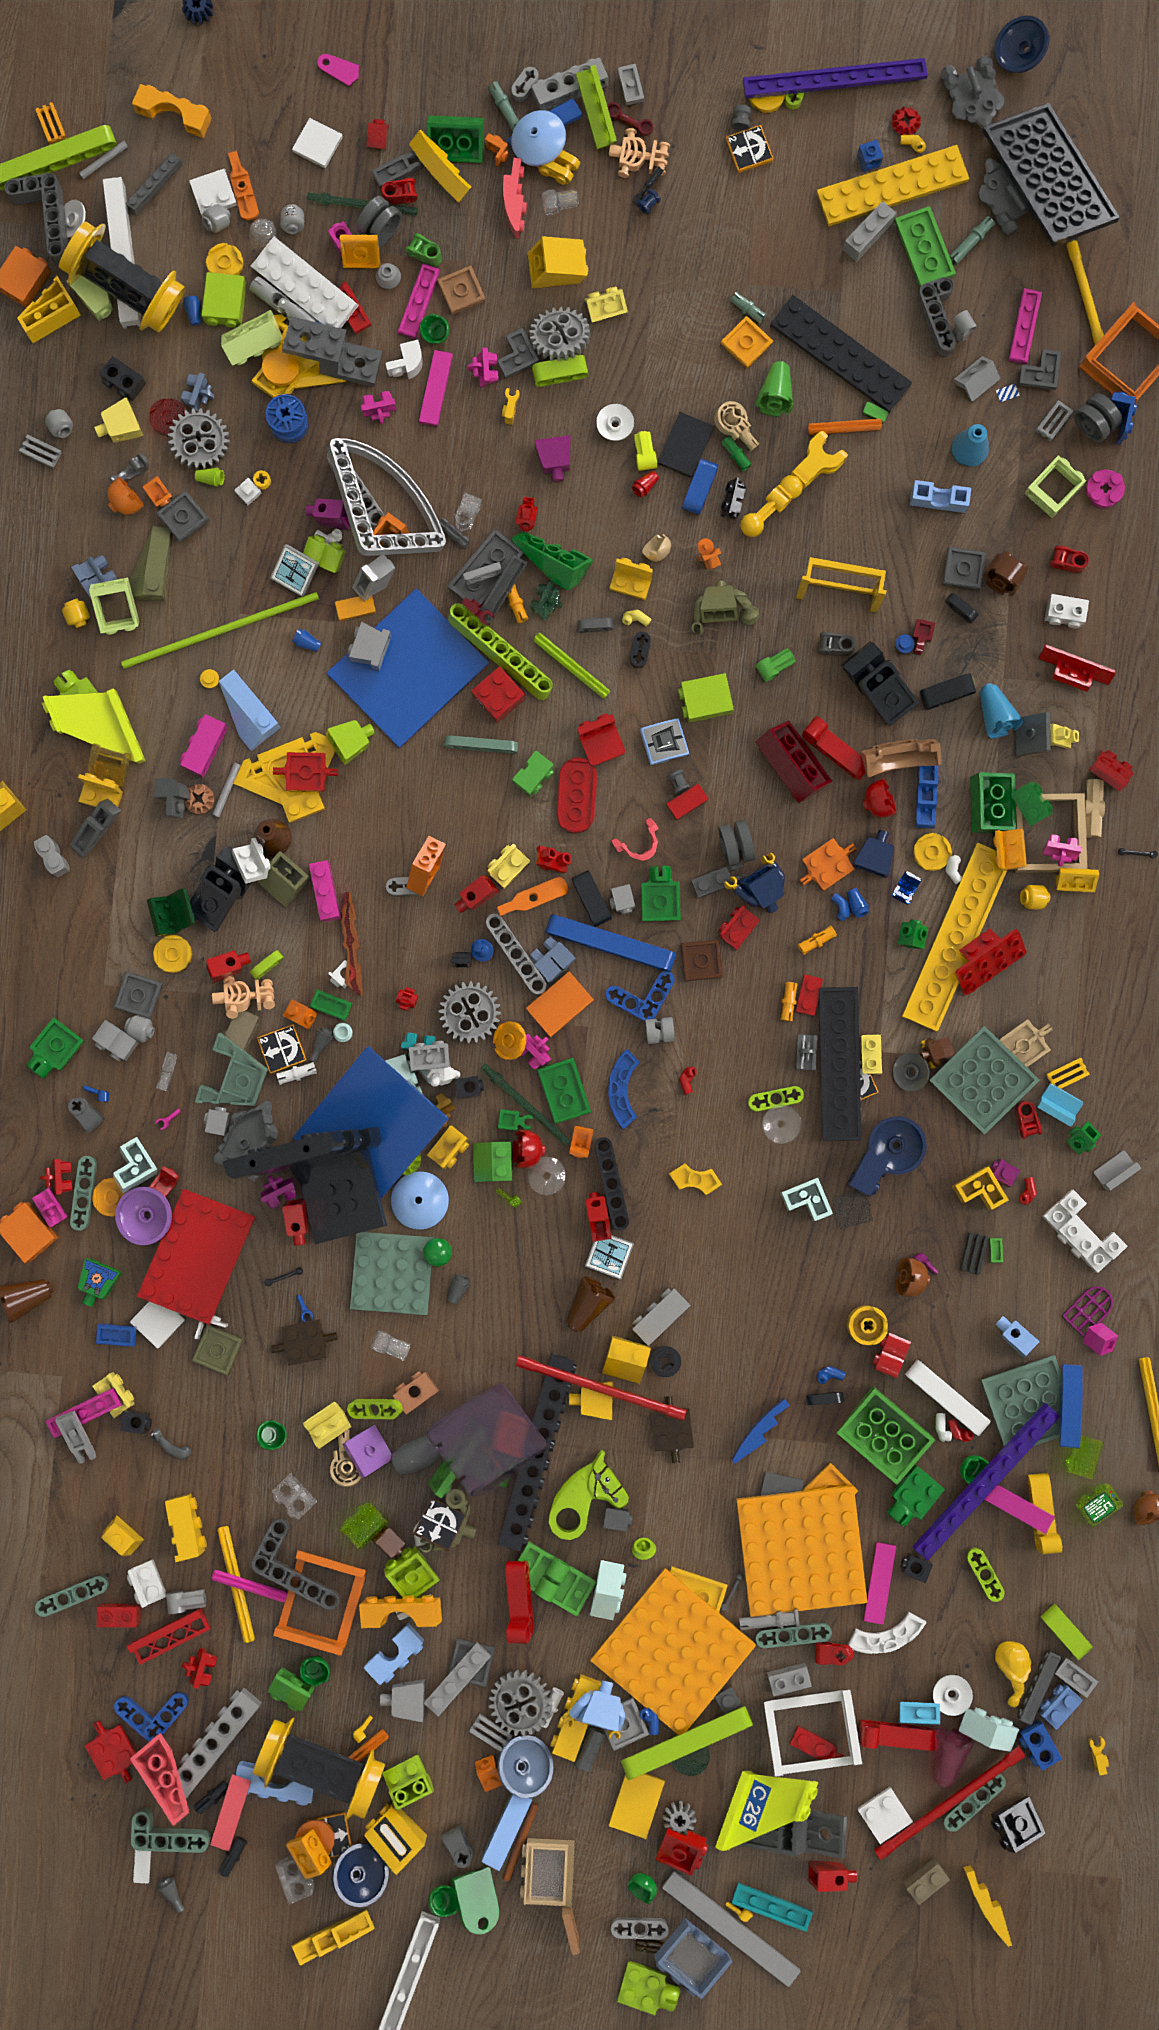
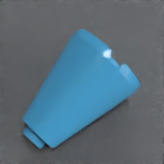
(971, 446)
(998, 712)

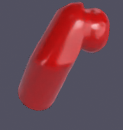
(685, 1079)
(1029, 1193)

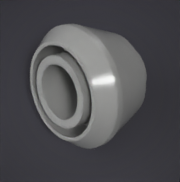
(388, 276)

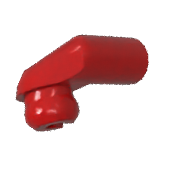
(959, 1433)

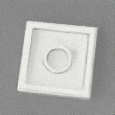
(317, 143)
(157, 1323)

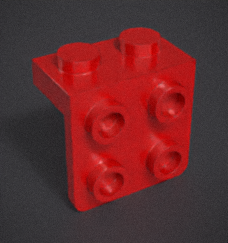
(600, 739)

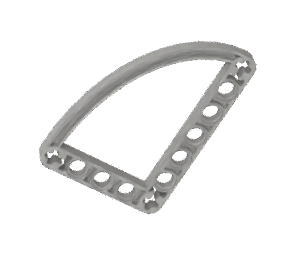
(373, 541)

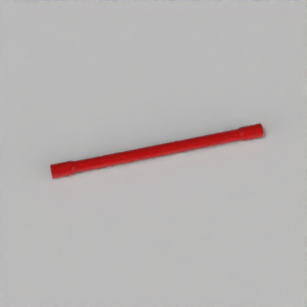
(668, 1410)
(891, 1845)

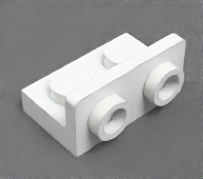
(251, 861)
(146, 1583)

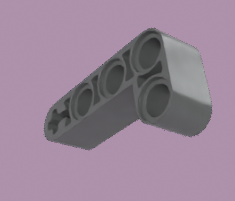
(939, 319)

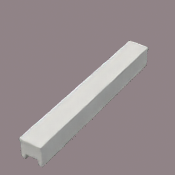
(120, 237)
(410, 1972)

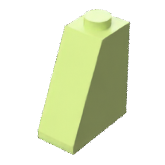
(93, 297)

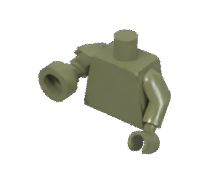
(719, 605)
(455, 1499)

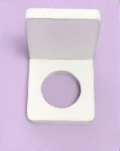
(336, 978)
(216, 1320)

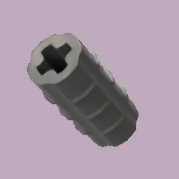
(589, 1749)

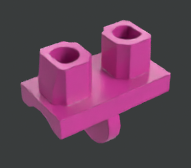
(480, 367)
(379, 409)
(1061, 851)
(538, 1049)
(49, 1207)

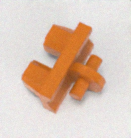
(709, 553)

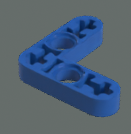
(640, 1004)
(149, 1722)

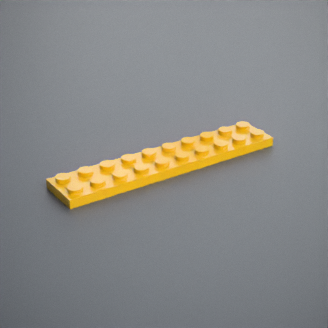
(959, 927)

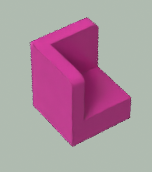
(1100, 1339)

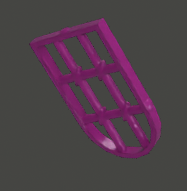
(1088, 1318)

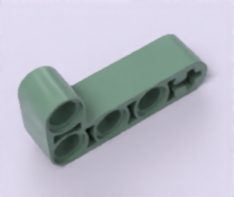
(170, 1834)

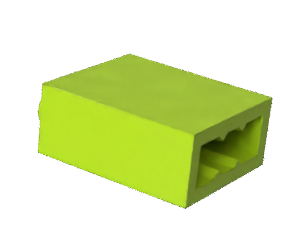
(224, 299)
(706, 698)

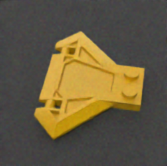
(307, 376)
(273, 787)

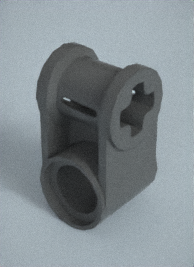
(834, 644)
(87, 1116)
(457, 1843)

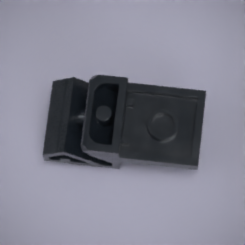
(880, 683)
(218, 890)

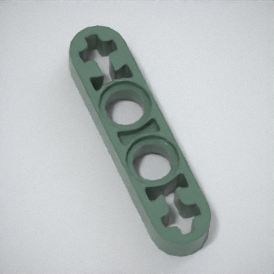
(481, 744)
(86, 1193)
(72, 1596)
(793, 1635)
(976, 1804)

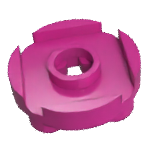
(1097, 495)

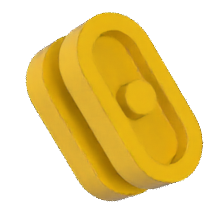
(561, 167)

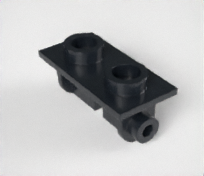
(734, 490)

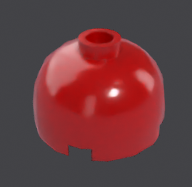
(879, 800)
(527, 1149)

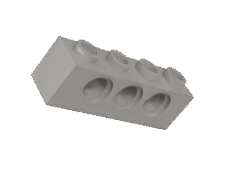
(548, 100)

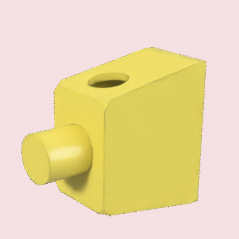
(119, 422)

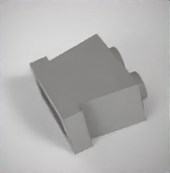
(373, 577)
(369, 646)

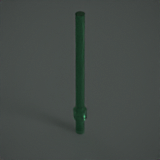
(326, 198)
(498, 1079)

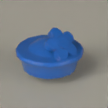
(482, 950)

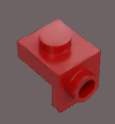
(377, 134)
(165, 1181)

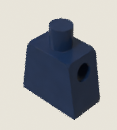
(875, 855)

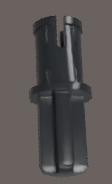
(211, 1798)
(232, 1856)

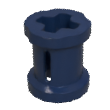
(648, 201)

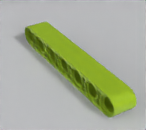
(59, 155)
(497, 643)
(686, 1743)

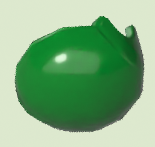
(434, 329)
(437, 1252)
(271, 1435)
(972, 1467)
(314, 1670)
(642, 1887)
(442, 1901)

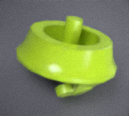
(643, 1549)

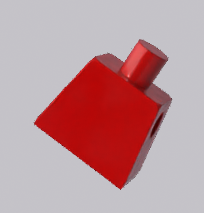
(484, 891)
(218, 967)
(296, 1212)
(596, 1213)
(830, 1876)

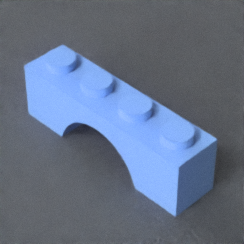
(283, 1792)

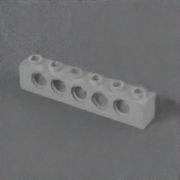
(248, 1704)

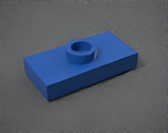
(116, 1335)

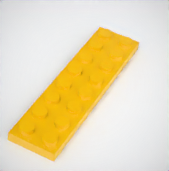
(892, 185)

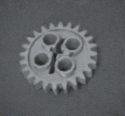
(569, 326)
(195, 422)
(485, 1004)
(527, 1720)

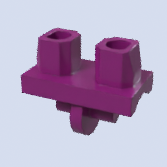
(270, 1195)

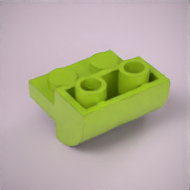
(408, 1782)

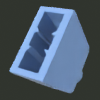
(1025, 1340)

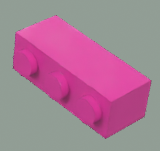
(203, 745)
(325, 891)

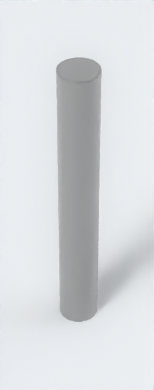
(103, 159)
(226, 790)

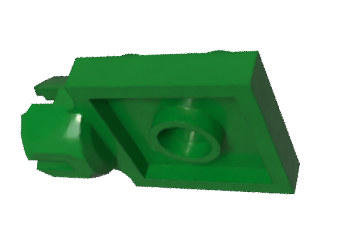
(660, 896)
(53, 1048)
(914, 1496)

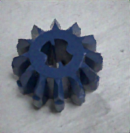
(197, 10)

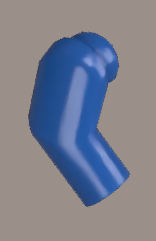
(844, 909)
(828, 1373)
(653, 1720)

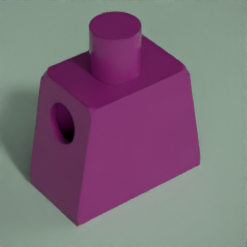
(554, 456)
(329, 513)

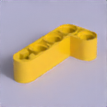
(1041, 1496)

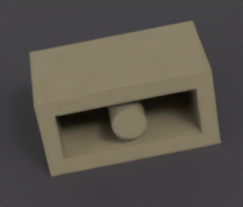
(242, 1029)
(926, 1881)

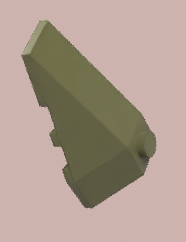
(151, 572)

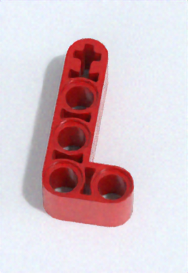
(834, 748)
(520, 1603)
(895, 1735)

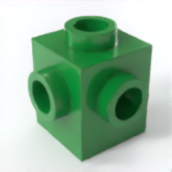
(913, 934)
(1083, 1138)

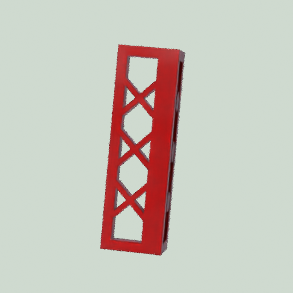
(166, 1629)

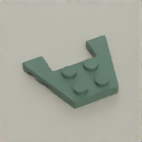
(242, 1079)

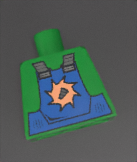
(97, 1280)

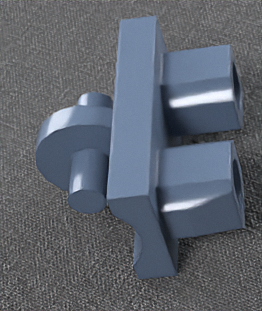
(200, 391)

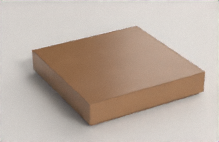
(461, 290)
(571, 1929)

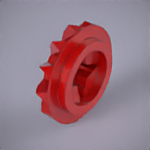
(901, 126)

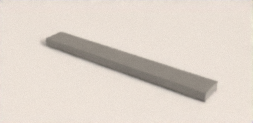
(731, 1928)

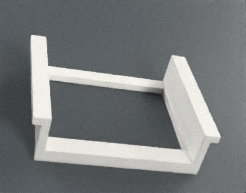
(850, 1724)

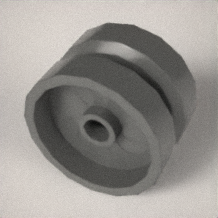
(379, 220)
(1098, 417)
(736, 843)

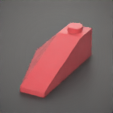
(160, 1773)

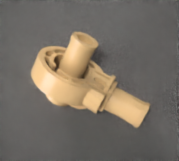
(735, 423)
(345, 1464)

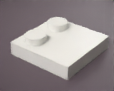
(213, 190)
(885, 1815)

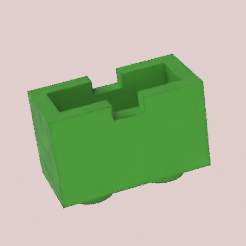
(531, 778)

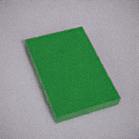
(564, 1090)

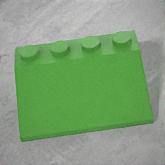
(885, 1435)

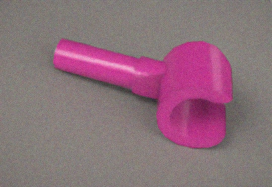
(166, 1120)

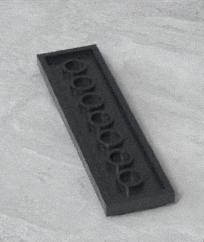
(841, 354)
(840, 1064)

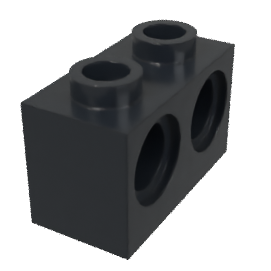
(124, 376)

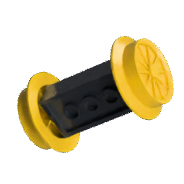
(120, 277)
(318, 1768)

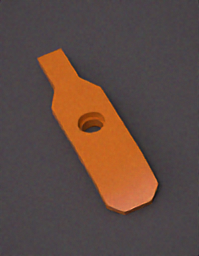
(244, 196)
(543, 892)

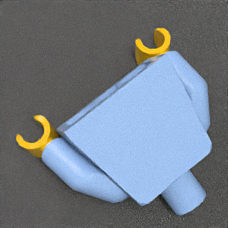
(599, 1710)

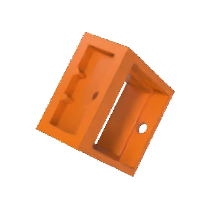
(425, 866)

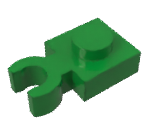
(510, 1120)

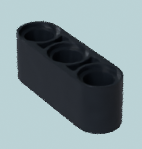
(947, 691)
(591, 898)

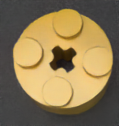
(856, 1327)

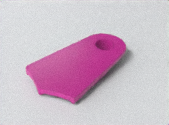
(339, 68)

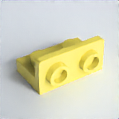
(606, 304)
(508, 865)
(871, 1054)
(110, 1381)
(327, 1424)

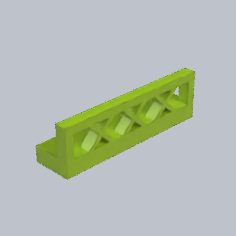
(596, 107)

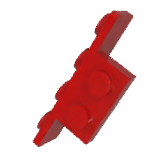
(1074, 669)

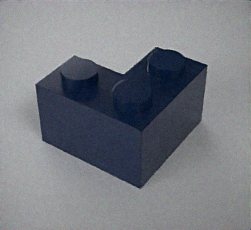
(867, 1174)

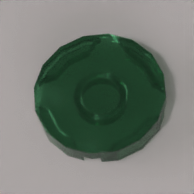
(686, 1765)

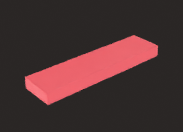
(230, 1812)

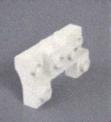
(1077, 1234)

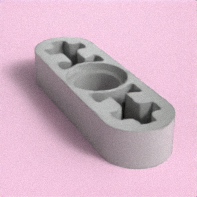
(645, 1921)

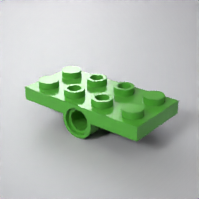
(556, 1580)

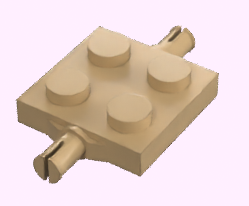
(1027, 1042)

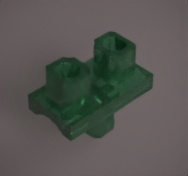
(548, 602)

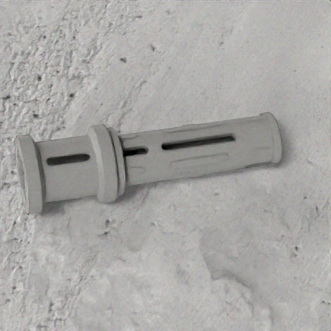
(779, 1619)

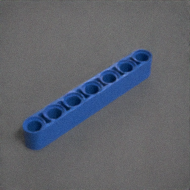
(610, 943)

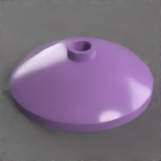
(132, 1217)

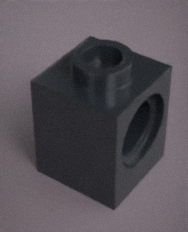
(460, 1087)
(127, 1421)
(923, 1572)

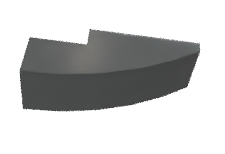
(95, 827)

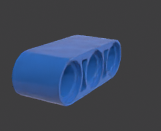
(700, 486)

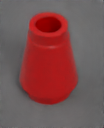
(645, 484)

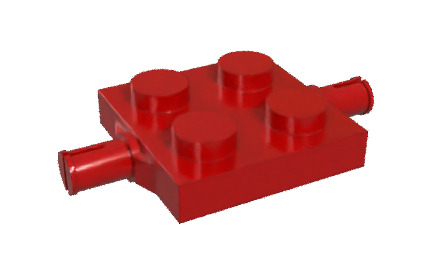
(305, 771)
(111, 1751)

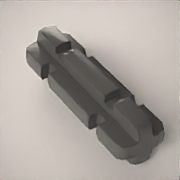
(454, 533)

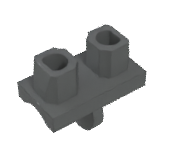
(806, 1052)

